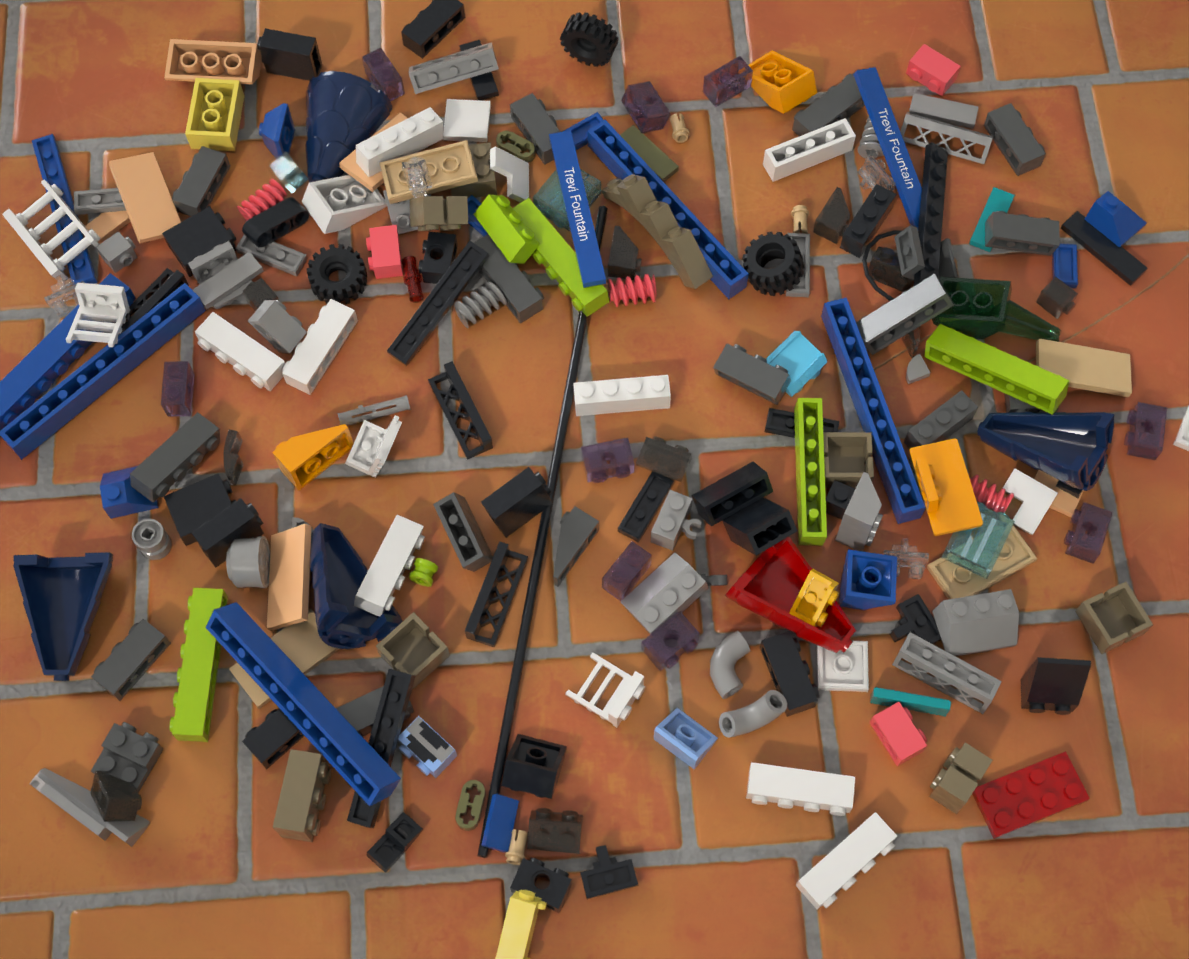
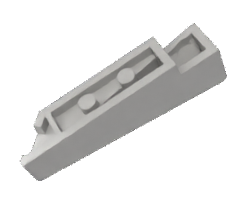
(80, 804)

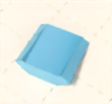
(800, 360)

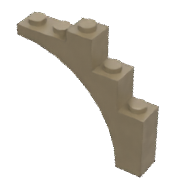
(657, 218)

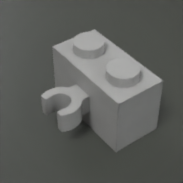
(277, 326)
(673, 521)

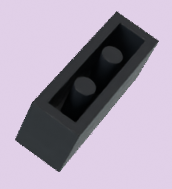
(432, 25)
(868, 220)
(732, 493)
(789, 672)
(272, 738)

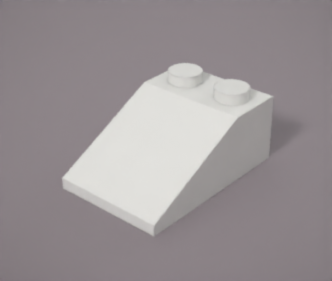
(340, 202)

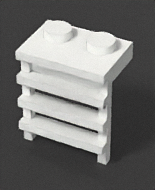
(99, 304)
(372, 446)
(620, 703)

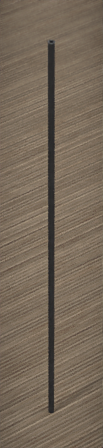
(538, 554)

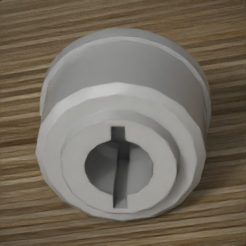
(249, 562)

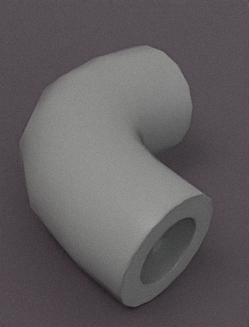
(723, 664)
(754, 715)

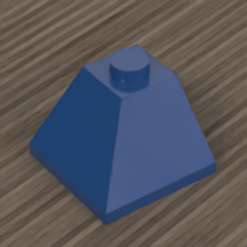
(278, 130)
(1114, 219)
(120, 497)
(868, 580)

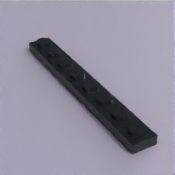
(932, 210)

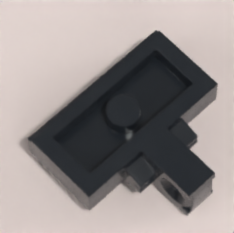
(917, 620)
(608, 875)

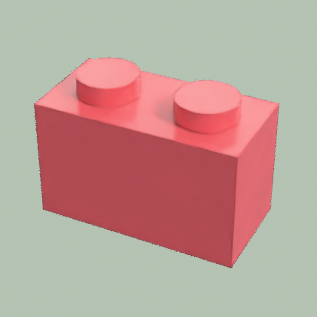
(933, 70)
(385, 251)
(898, 733)

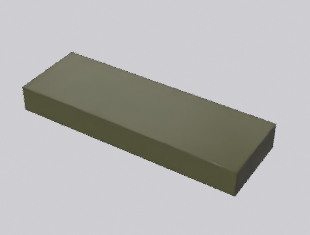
(650, 153)

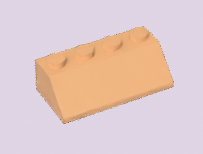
(213, 61)

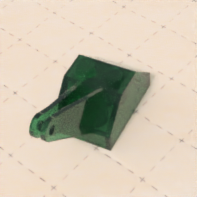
(986, 308)

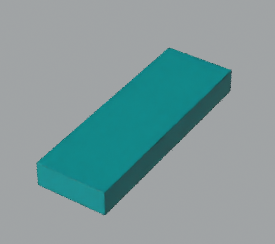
(998, 201)
(911, 701)

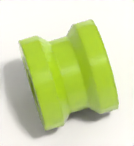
(423, 572)

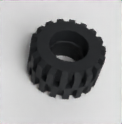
(778, 278)

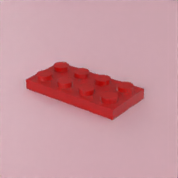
(1030, 794)

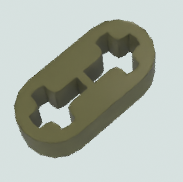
(516, 145)
(464, 803)

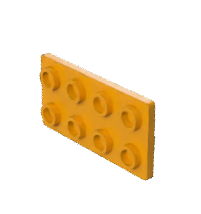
(945, 487)

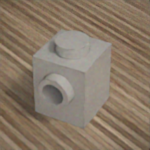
(117, 251)

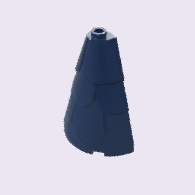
(339, 116)
(1059, 444)
(336, 580)
(61, 605)

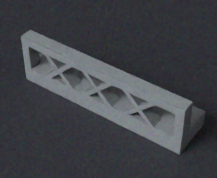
(453, 68)
(947, 129)
(947, 671)

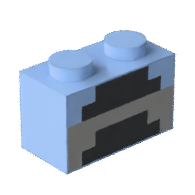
(426, 747)

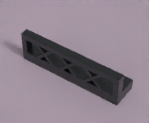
(173, 282)
(466, 403)
(487, 592)

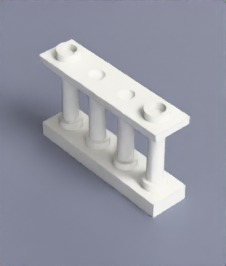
(31, 236)

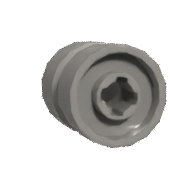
(151, 539)

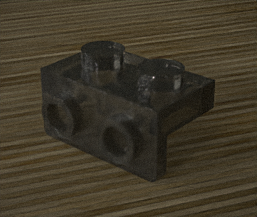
(886, 269)
(664, 458)
(555, 831)

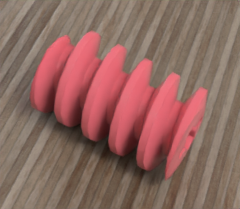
(263, 200)
(632, 290)
(989, 496)

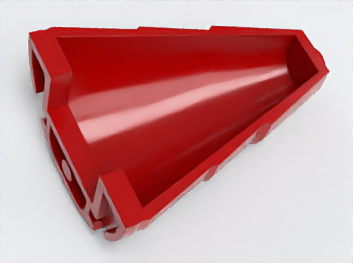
(772, 588)

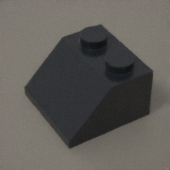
(533, 766)

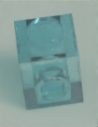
(288, 172)

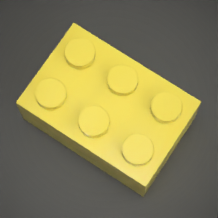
(215, 114)

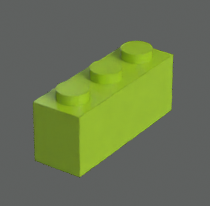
(506, 228)

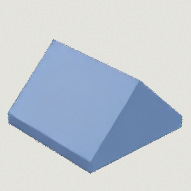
(684, 737)

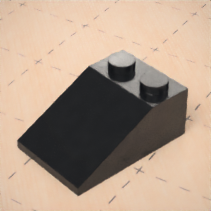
(1054, 685)

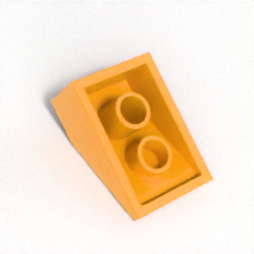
(782, 81)
(312, 453)

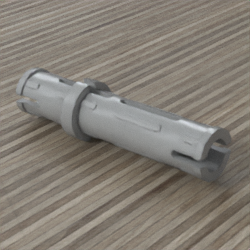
(401, 405)

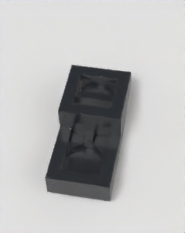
(394, 842)

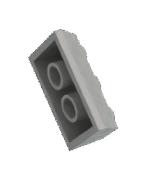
(861, 516)
(665, 593)
(978, 622)

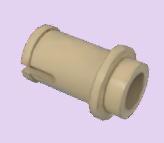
(680, 132)
(799, 216)
(517, 847)

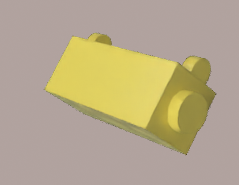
(519, 925)

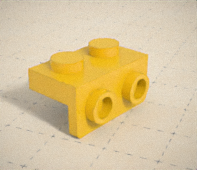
(814, 598)

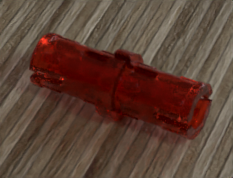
(412, 279)

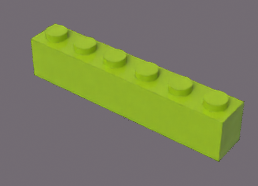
(560, 261)
(996, 369)
(810, 472)
(198, 670)

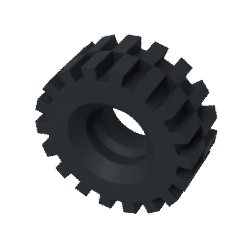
(589, 39)
(334, 260)

